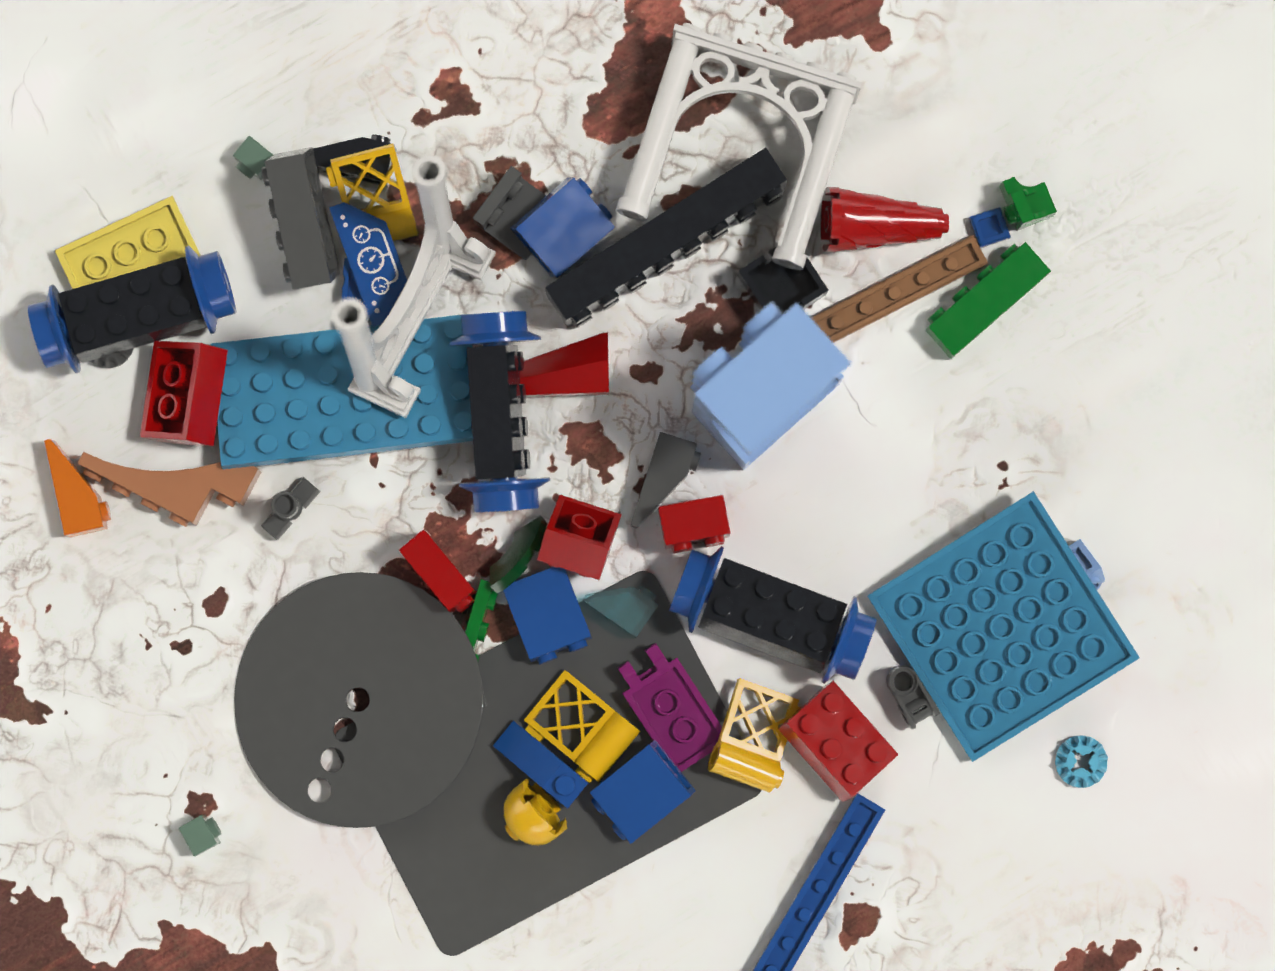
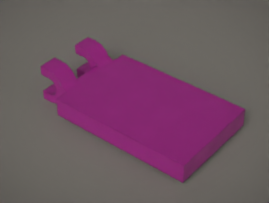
(671, 709)

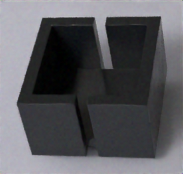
(781, 285)

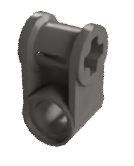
(911, 698)

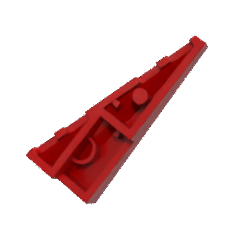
(570, 370)

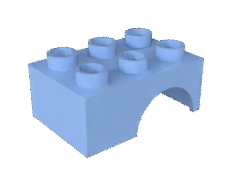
(769, 385)

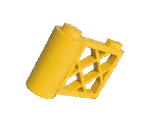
(395, 213)
(600, 746)
(746, 761)

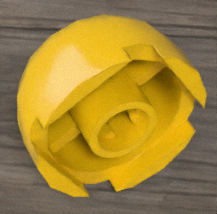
(532, 815)

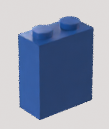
(563, 226)
(547, 614)
(641, 792)

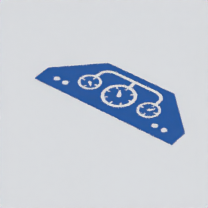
(371, 259)

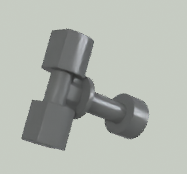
(288, 507)

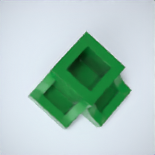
(1025, 203)

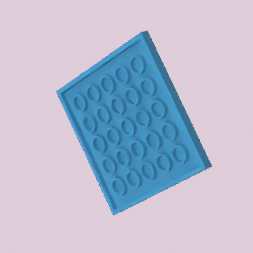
(1003, 626)

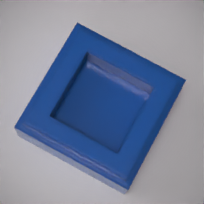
(989, 227)

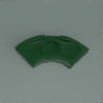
(518, 555)

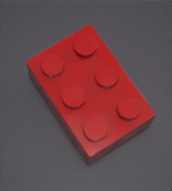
(183, 393)
(838, 741)

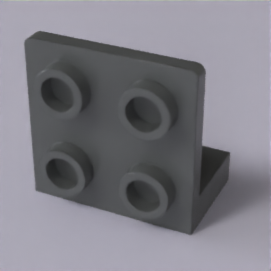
(505, 206)

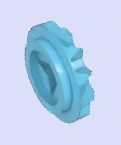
(1065, 761)

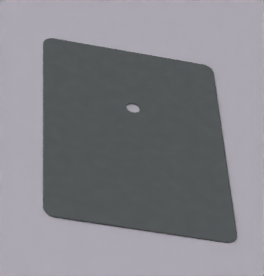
(456, 850)

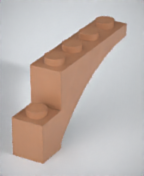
(179, 491)

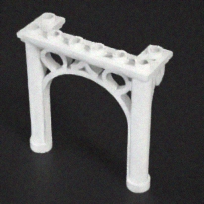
(668, 107)
(442, 248)

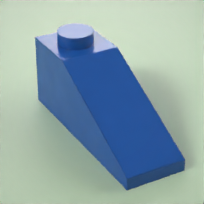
(540, 764)

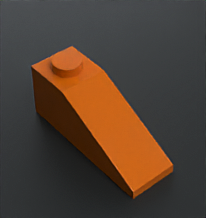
(77, 500)

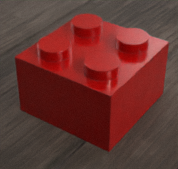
(694, 523)
(579, 537)

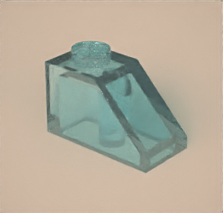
(625, 607)

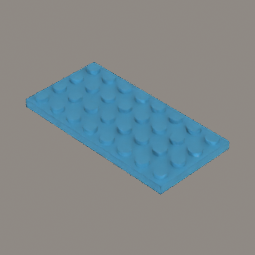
(293, 404)

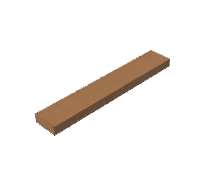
(901, 289)

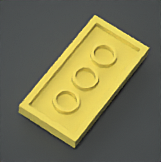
(128, 245)

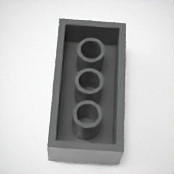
(301, 218)

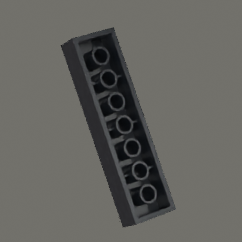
(666, 238)

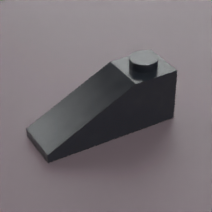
(381, 163)

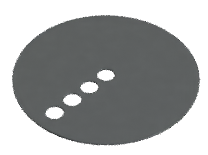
(419, 684)

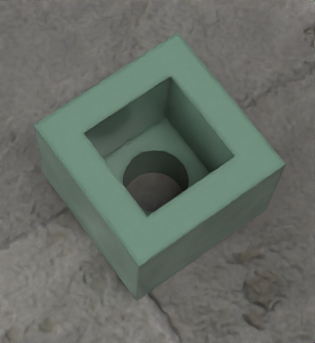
(251, 158)
(201, 834)

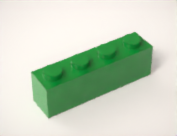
(987, 300)

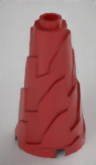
(872, 220)

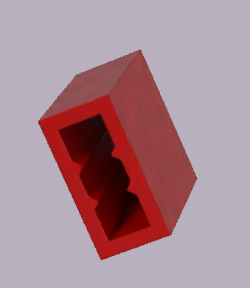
(438, 572)

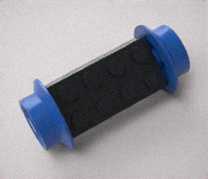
(131, 310)
(497, 411)
(773, 615)

